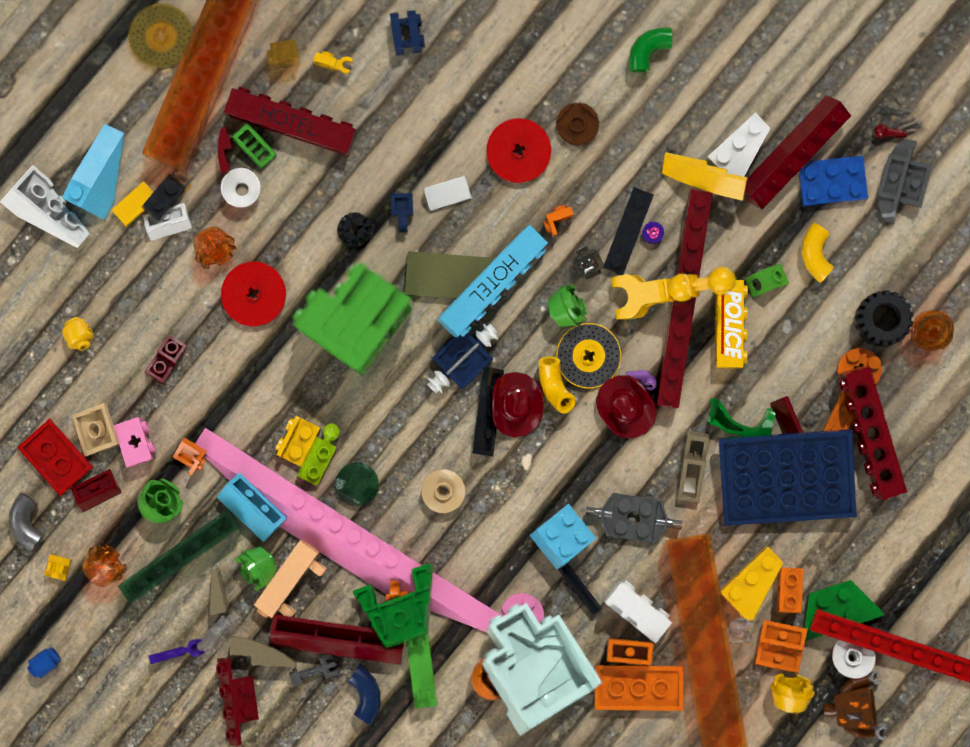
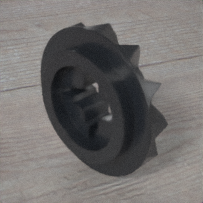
(349, 238)

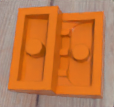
(781, 646)

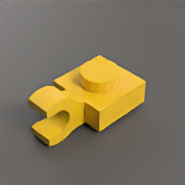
(328, 61)

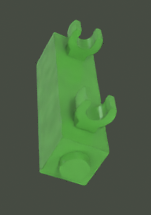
(422, 672)

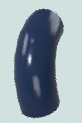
(368, 693)

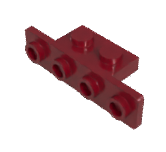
(238, 700)

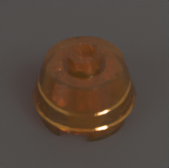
(213, 247)
(932, 330)
(103, 566)

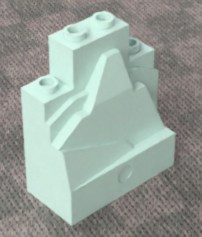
(536, 667)

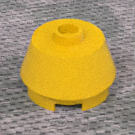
(791, 693)

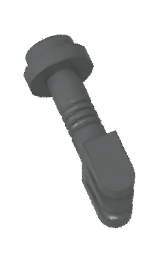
(296, 676)

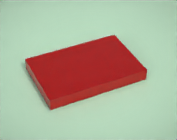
(55, 457)

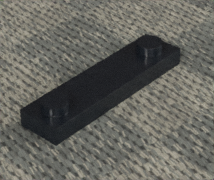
(628, 231)
(485, 429)

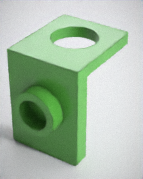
(770, 279)

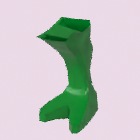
(719, 417)

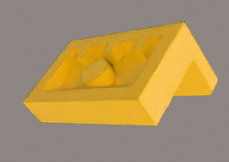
(297, 440)

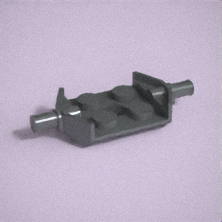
(651, 523)

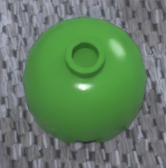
(159, 501)

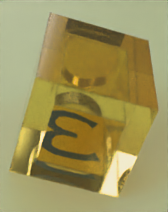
(283, 54)

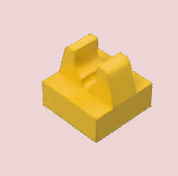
(57, 567)

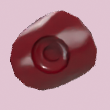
(517, 404)
(626, 406)

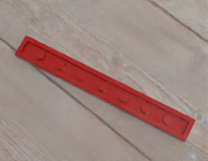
(891, 645)

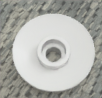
(862, 664)

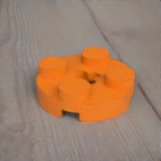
(860, 356)

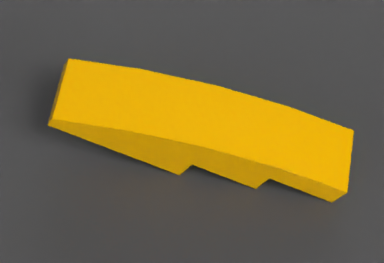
(704, 177)

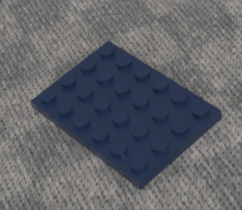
(787, 477)

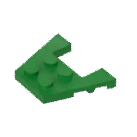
(403, 616)

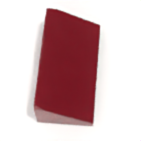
(786, 416)
(96, 490)

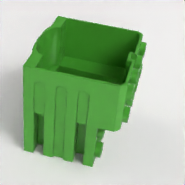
(357, 320)

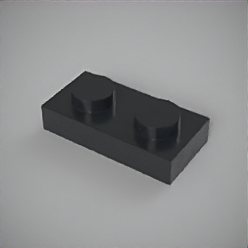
(163, 197)

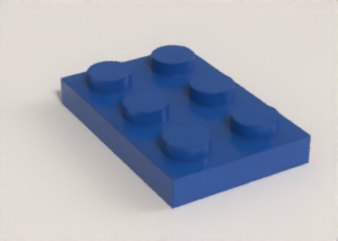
(833, 181)

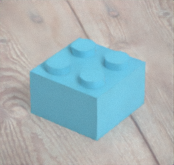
(562, 536)

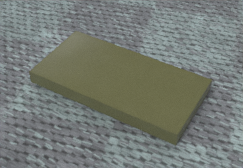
(441, 273)

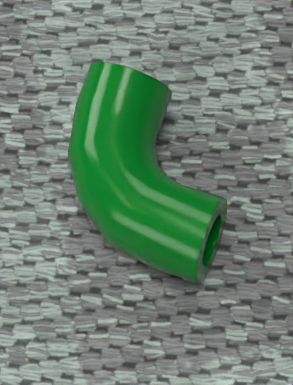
(644, 47)

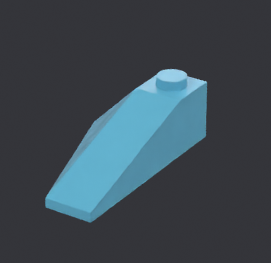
(97, 175)

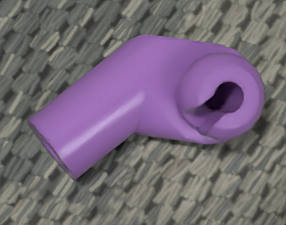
(644, 378)

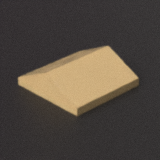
(95, 429)

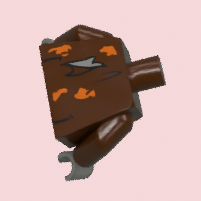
(856, 708)

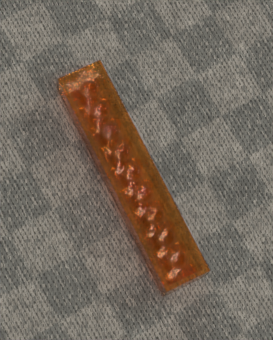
(198, 82)

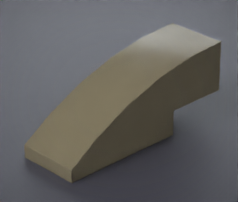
(693, 466)
(260, 652)

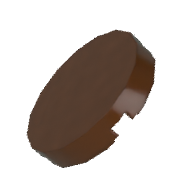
(577, 124)

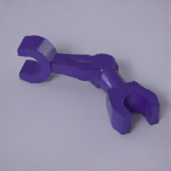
(176, 652)

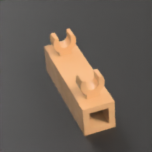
(287, 578)

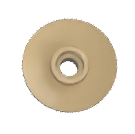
(434, 499)

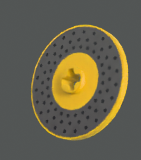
(572, 350)

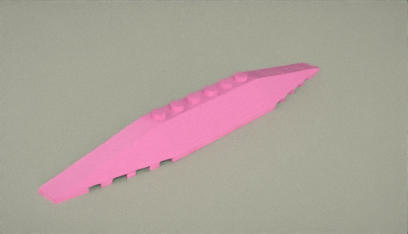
(340, 537)

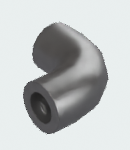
(20, 522)

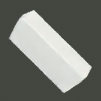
(447, 193)
(172, 222)

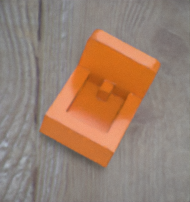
(559, 214)
(190, 455)

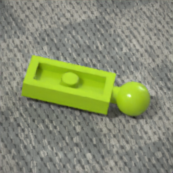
(319, 455)

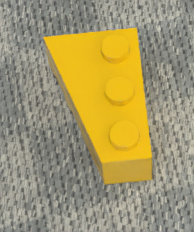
(751, 583)

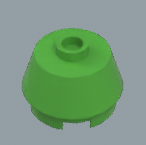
(567, 307)
(257, 567)

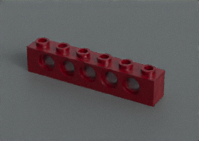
(894, 482)

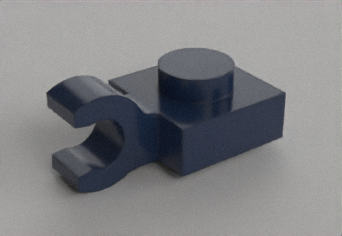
(402, 207)

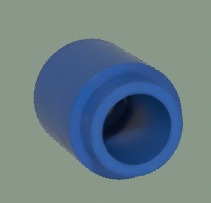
(44, 662)

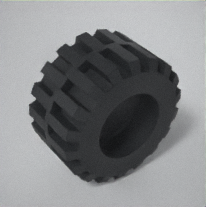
(902, 318)

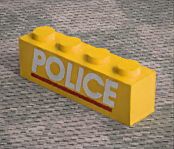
(730, 328)

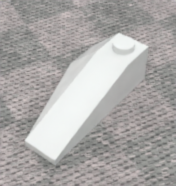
(38, 204)

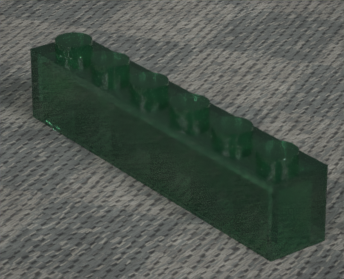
(179, 556)

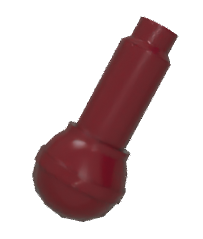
(882, 131)

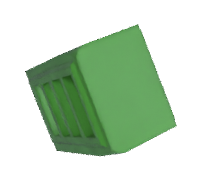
(246, 127)

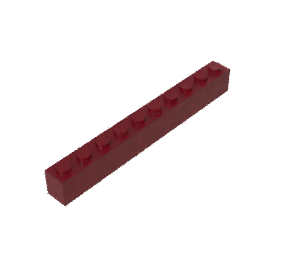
(682, 312)

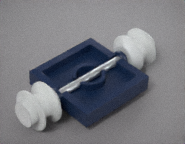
(462, 359)

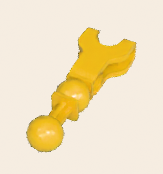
(678, 288)

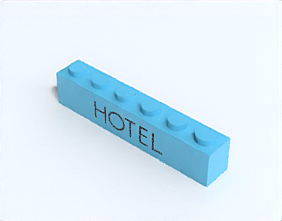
(492, 281)

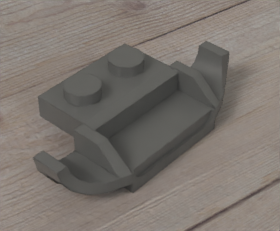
(902, 181)

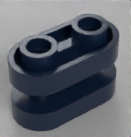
(413, 21)

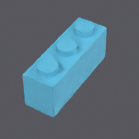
(251, 507)

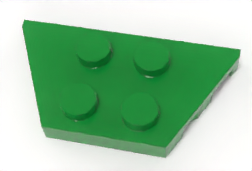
(841, 600)

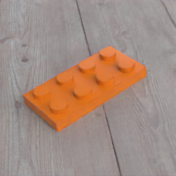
(639, 687)

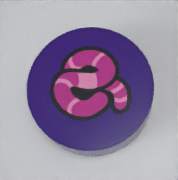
(653, 232)

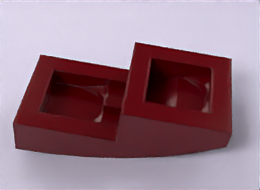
(224, 146)

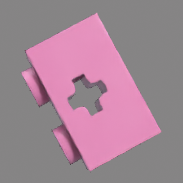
(131, 453)

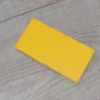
(131, 205)

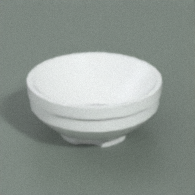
(232, 180)

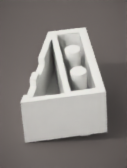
(741, 147)
(638, 610)

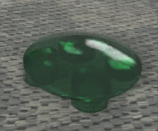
(357, 484)

